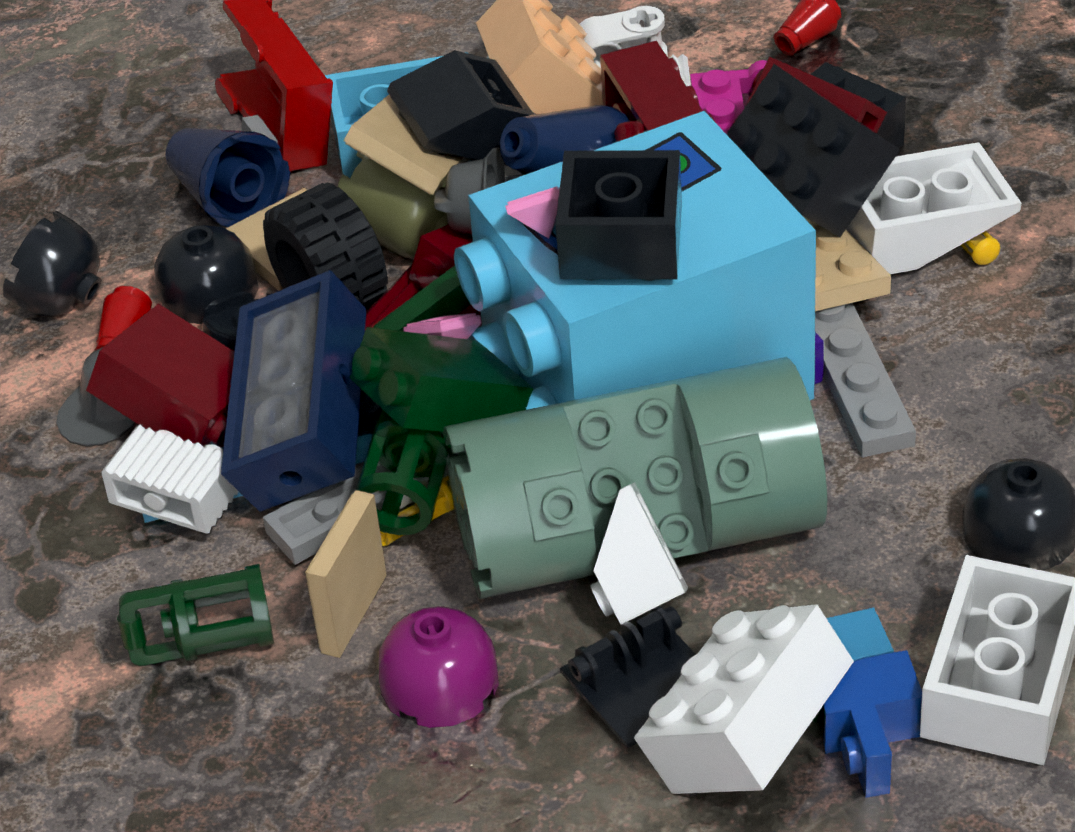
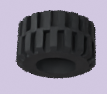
(325, 233)

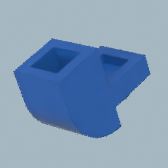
(867, 710)

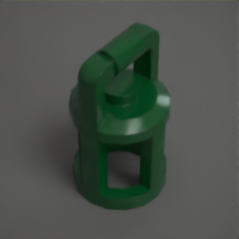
(408, 456)
(182, 619)

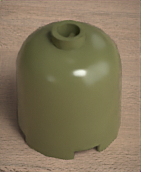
(392, 206)

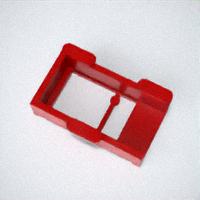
(284, 86)

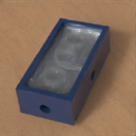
(293, 392)

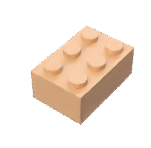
(542, 55)

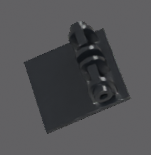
(630, 670)

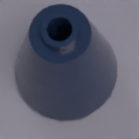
(541, 139)
(229, 171)

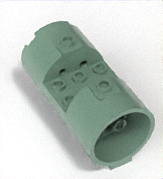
(711, 453)

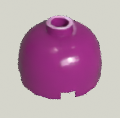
(437, 667)

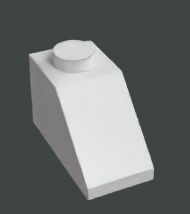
(634, 561)

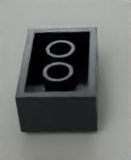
(811, 150)

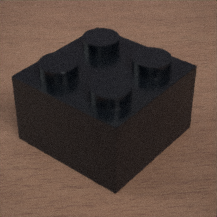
(619, 215)

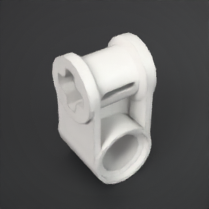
(623, 30)

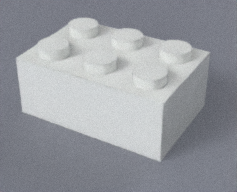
(1001, 661)
(744, 700)

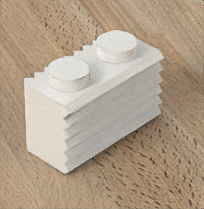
(169, 479)

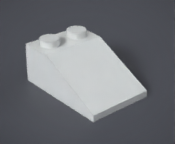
(932, 206)

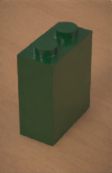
(435, 379)

